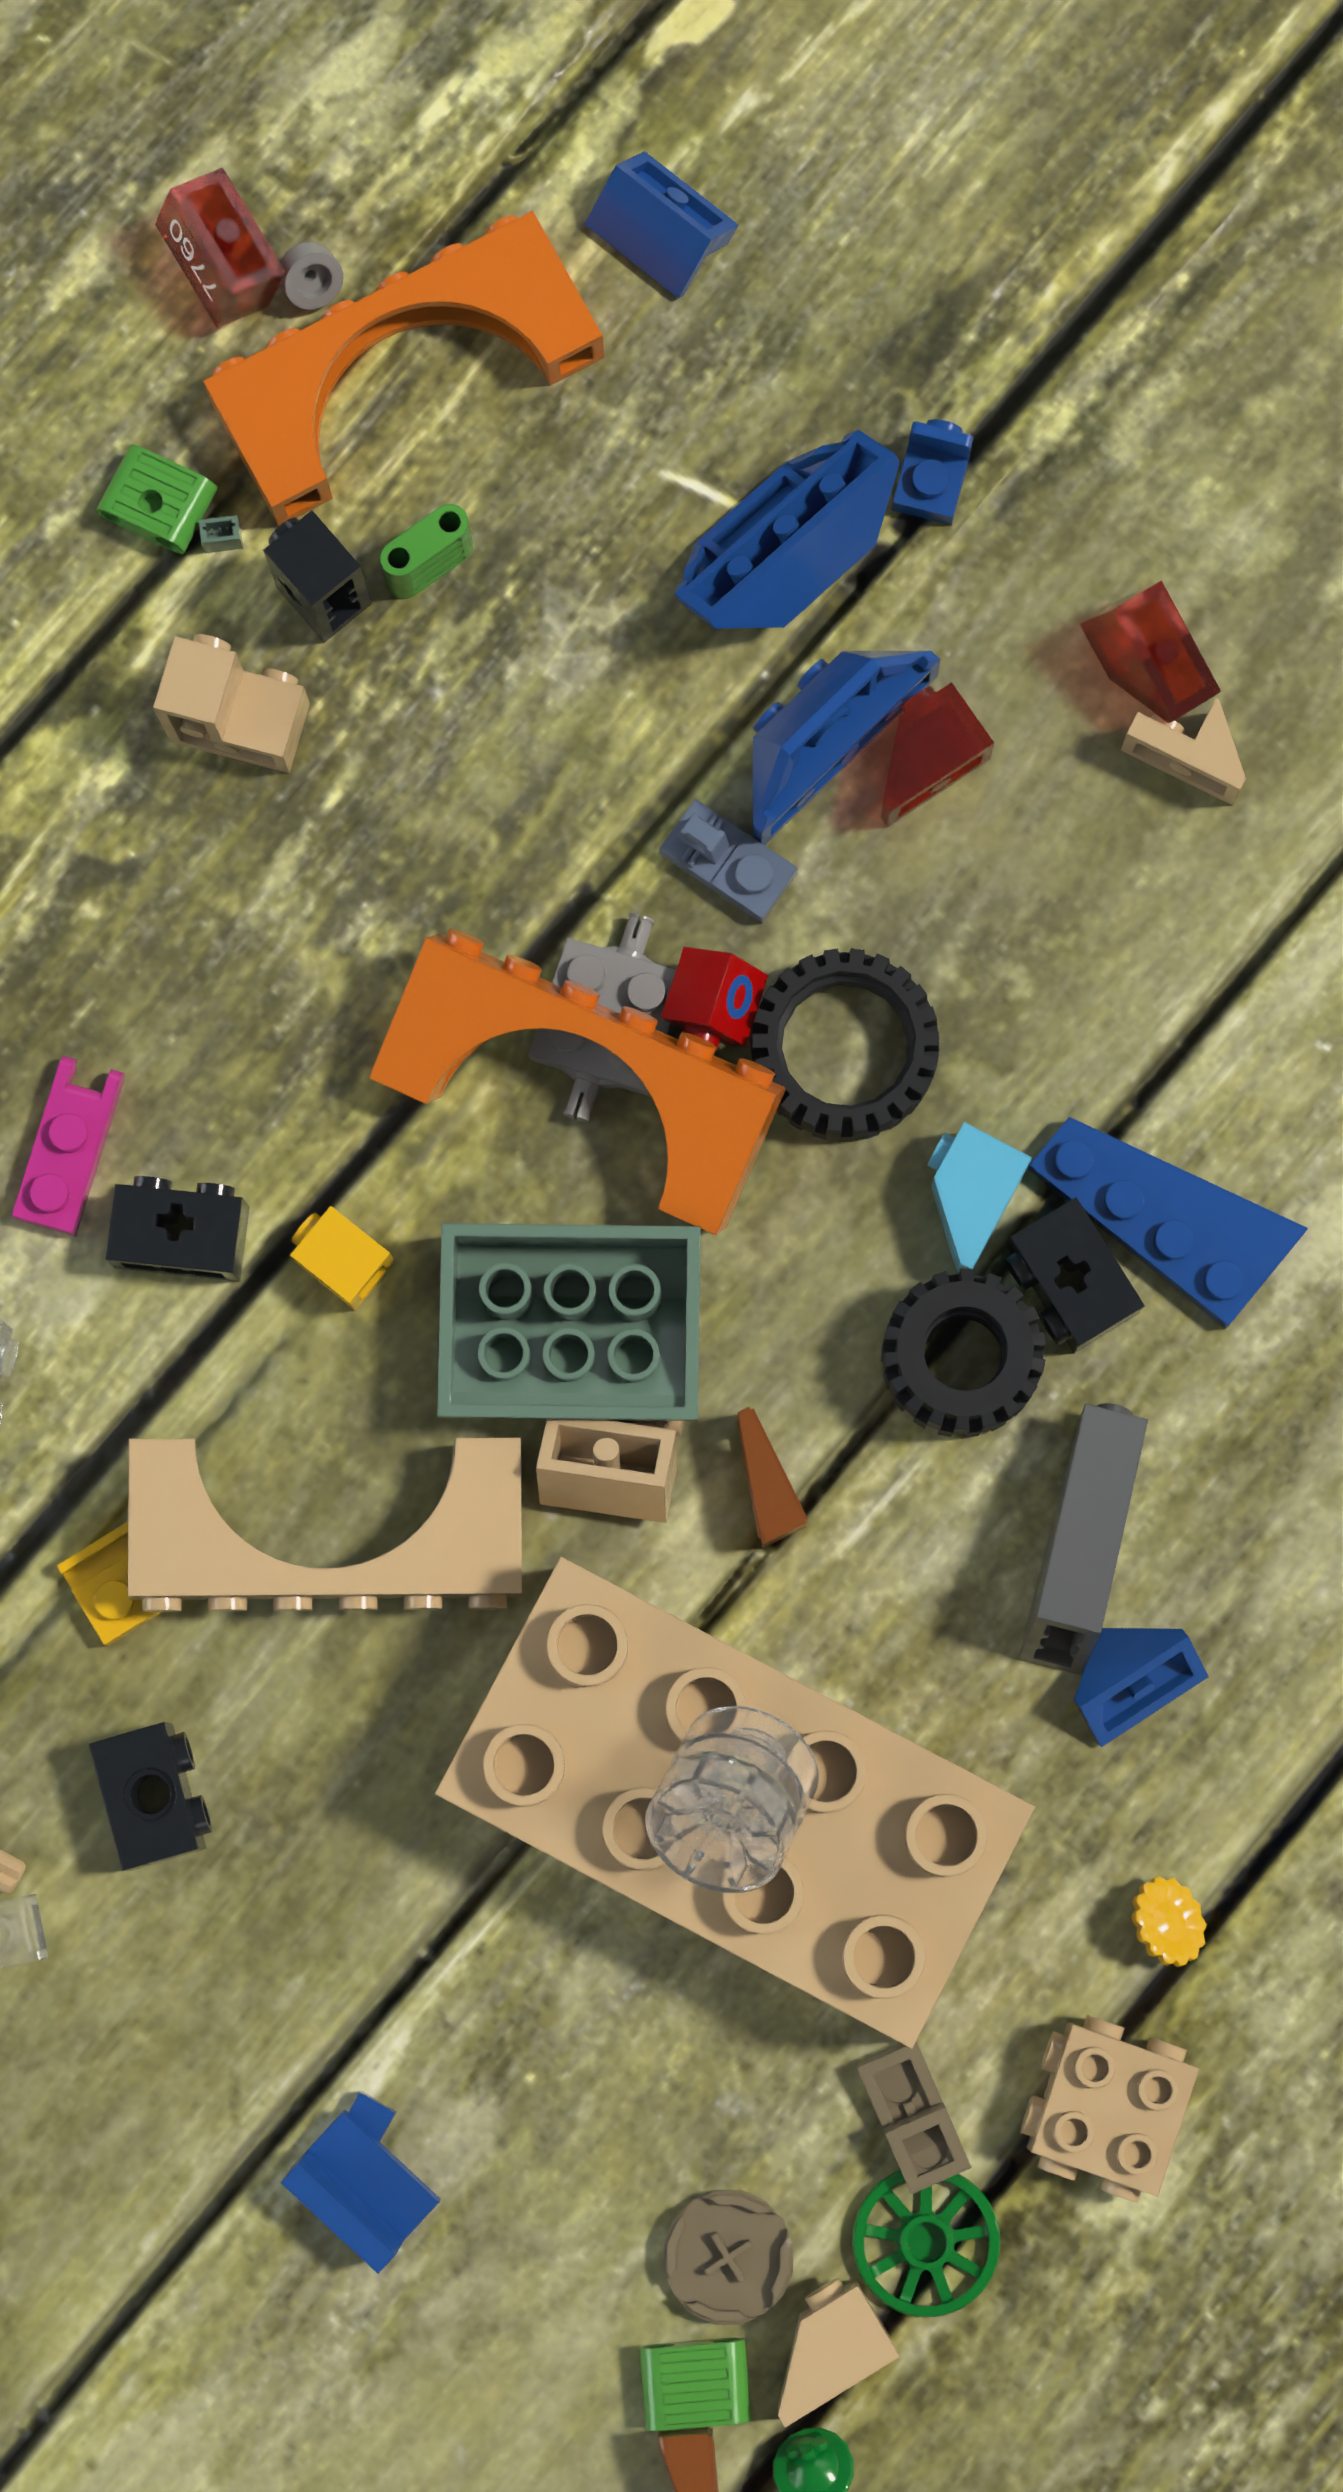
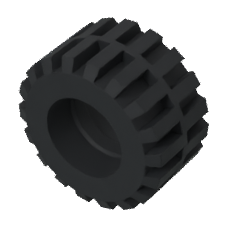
(974, 1299)

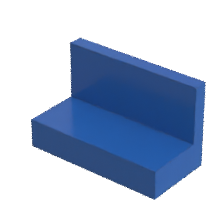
(659, 222)
(360, 2191)

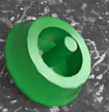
(813, 2462)

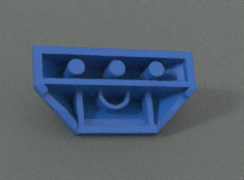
(791, 536)
(827, 727)

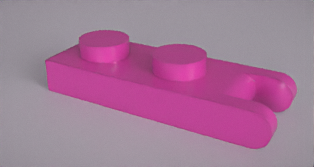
(67, 1151)

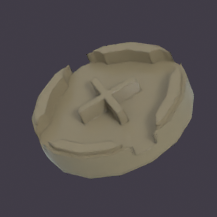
(728, 2257)

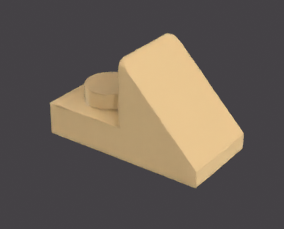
(1205, 763)

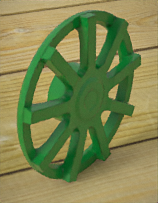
(925, 2244)

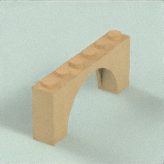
(190, 1553)

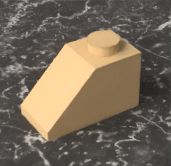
(832, 2349)

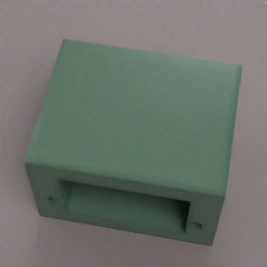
(221, 534)

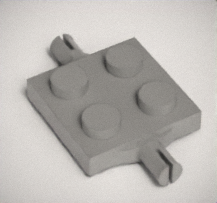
(622, 979)

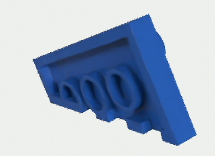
(1176, 1223)

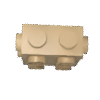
(1109, 2108)

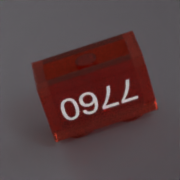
(219, 247)

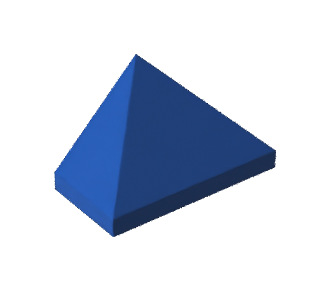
(1135, 1676)

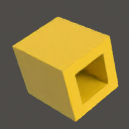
(340, 1256)

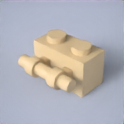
(609, 1466)

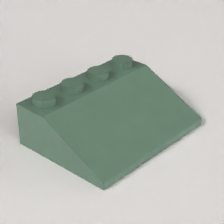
(569, 1322)

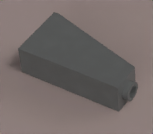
(1084, 1539)

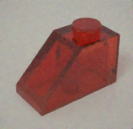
(1151, 653)
(932, 749)

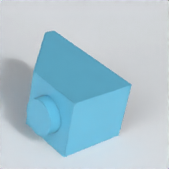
(973, 1188)

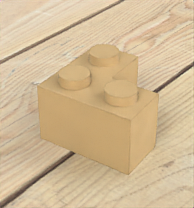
(228, 711)

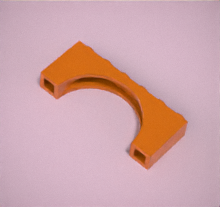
(496, 284)
(708, 1107)

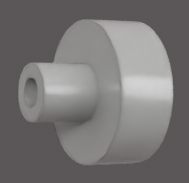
(311, 275)

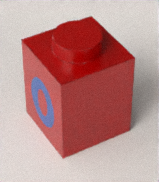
(714, 996)

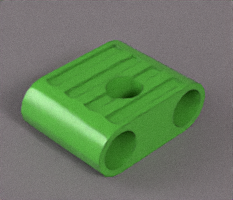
(156, 499)
(426, 551)
(695, 2384)

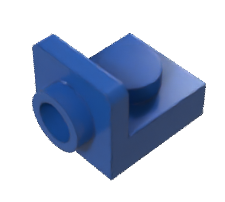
(933, 471)

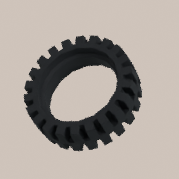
(880, 978)

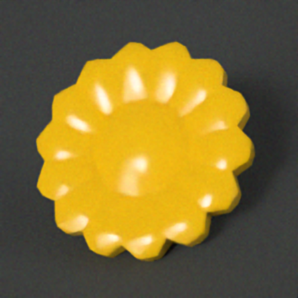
(1168, 1921)

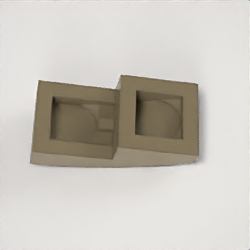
(913, 2116)

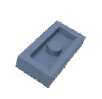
(728, 861)

